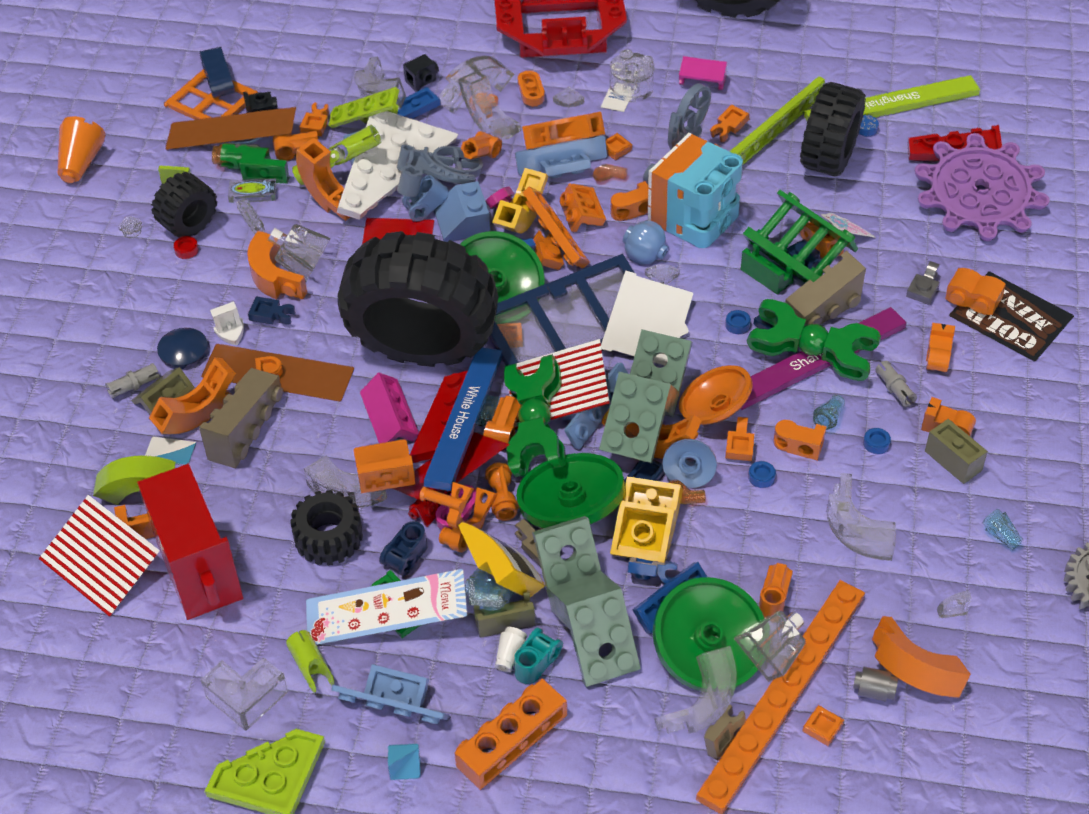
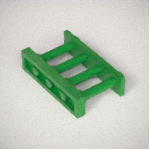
(778, 250)

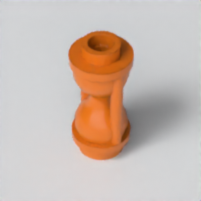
(505, 504)

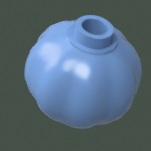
(645, 242)

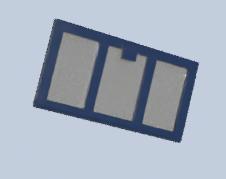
(559, 312)

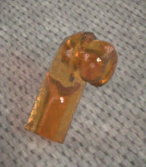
(609, 171)
(690, 496)

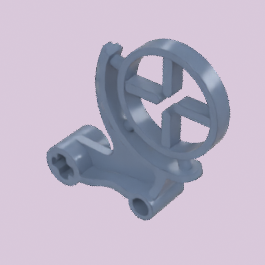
(676, 124)
(415, 163)

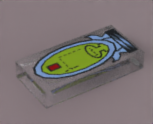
(253, 190)

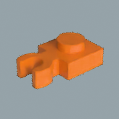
(316, 120)
(730, 120)
(547, 252)

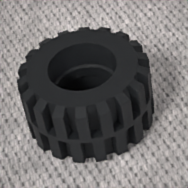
(184, 205)
(324, 510)

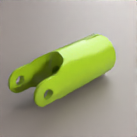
(308, 657)

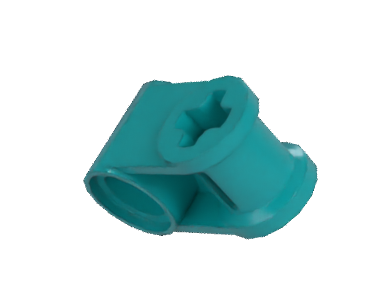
(538, 652)

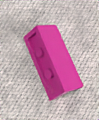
(388, 409)

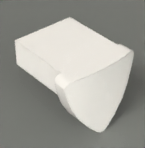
(228, 323)

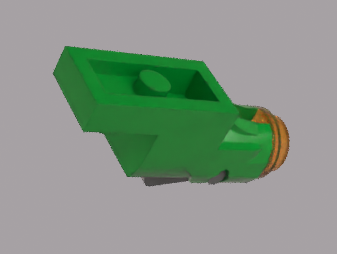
(252, 161)

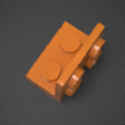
(384, 466)

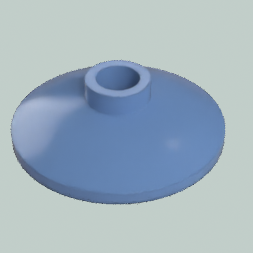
(693, 473)

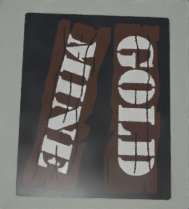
(1019, 321)

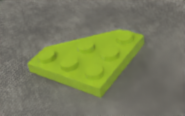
(269, 775)

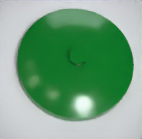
(509, 260)
(583, 487)
(700, 619)

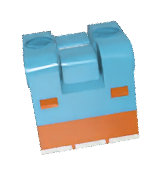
(695, 190)

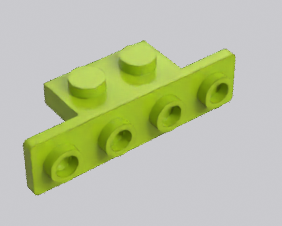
(365, 107)

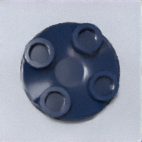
(182, 347)

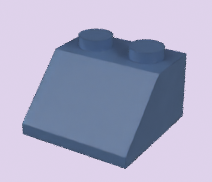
(463, 212)

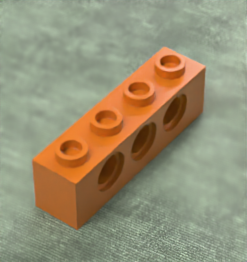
(484, 767)

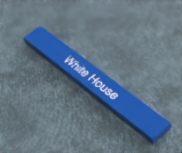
(463, 420)

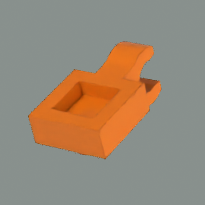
(740, 442)

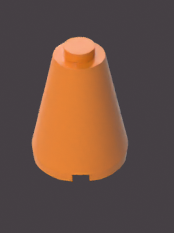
(77, 147)

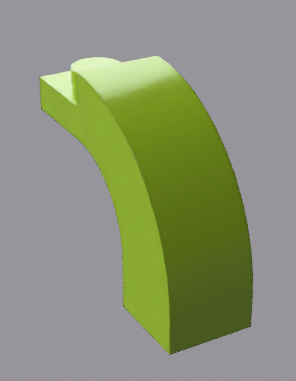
(121, 476)

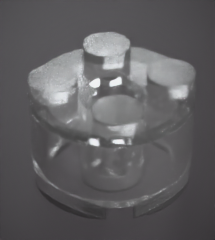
(631, 76)

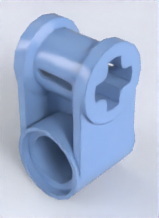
(430, 196)

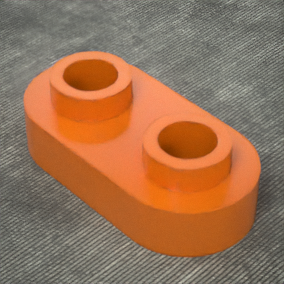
(531, 88)

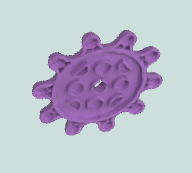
(1006, 184)

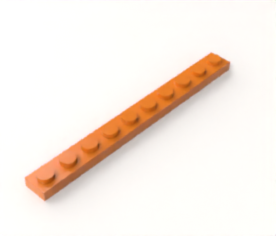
(779, 699)

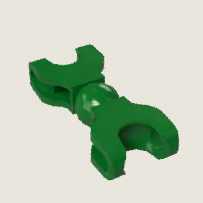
(813, 339)
(534, 433)

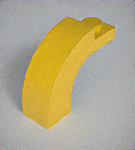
(517, 215)

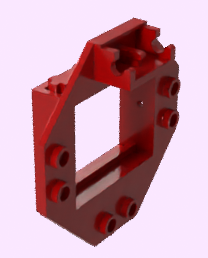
(560, 35)

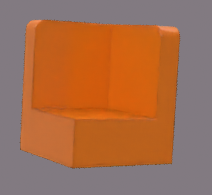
(138, 523)

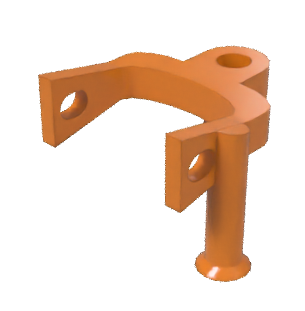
(454, 537)

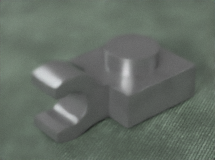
(924, 287)

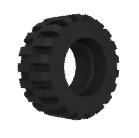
(832, 128)

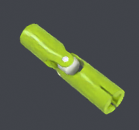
(355, 144)

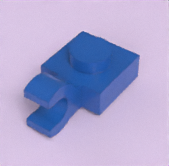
(645, 569)

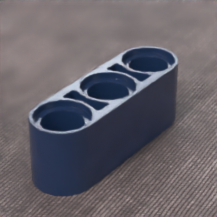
(217, 72)

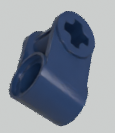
(402, 551)

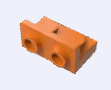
(581, 206)

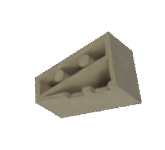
(831, 293)

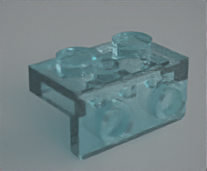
(486, 591)

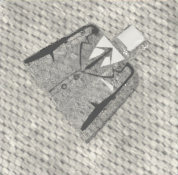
(299, 249)
(773, 643)

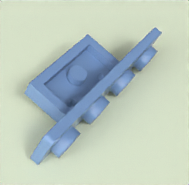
(562, 157)
(586, 421)
(395, 689)

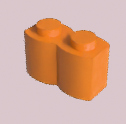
(975, 291)

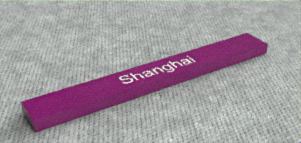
(803, 365)

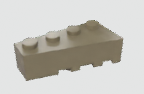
(240, 418)

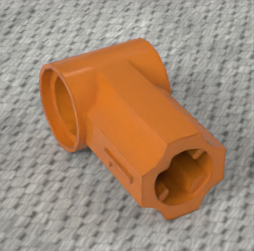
(287, 145)
(481, 145)
(504, 420)
(775, 589)

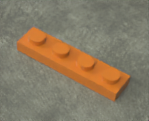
(551, 222)

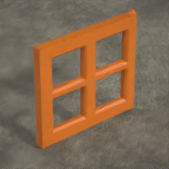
(196, 112)

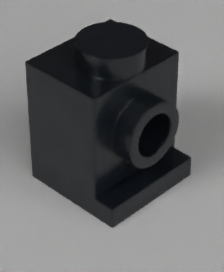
(420, 72)
(260, 102)

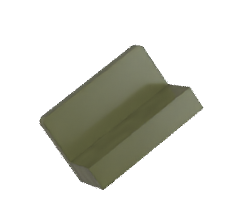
(170, 385)

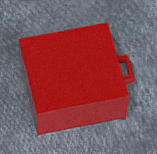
(189, 542)

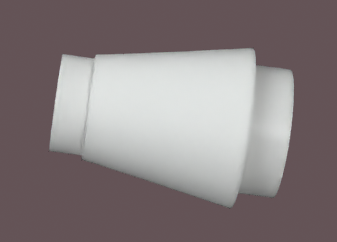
(509, 643)

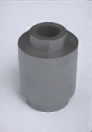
(875, 684)

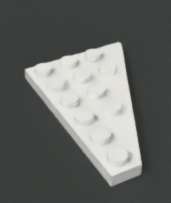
(376, 171)

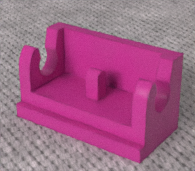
(703, 70)

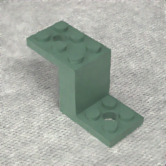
(645, 396)
(586, 601)

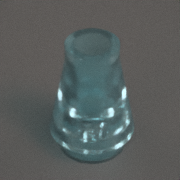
(829, 412)
(1002, 528)

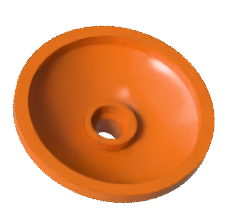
(716, 394)

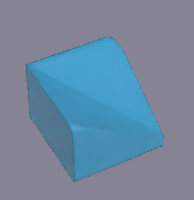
(404, 761)

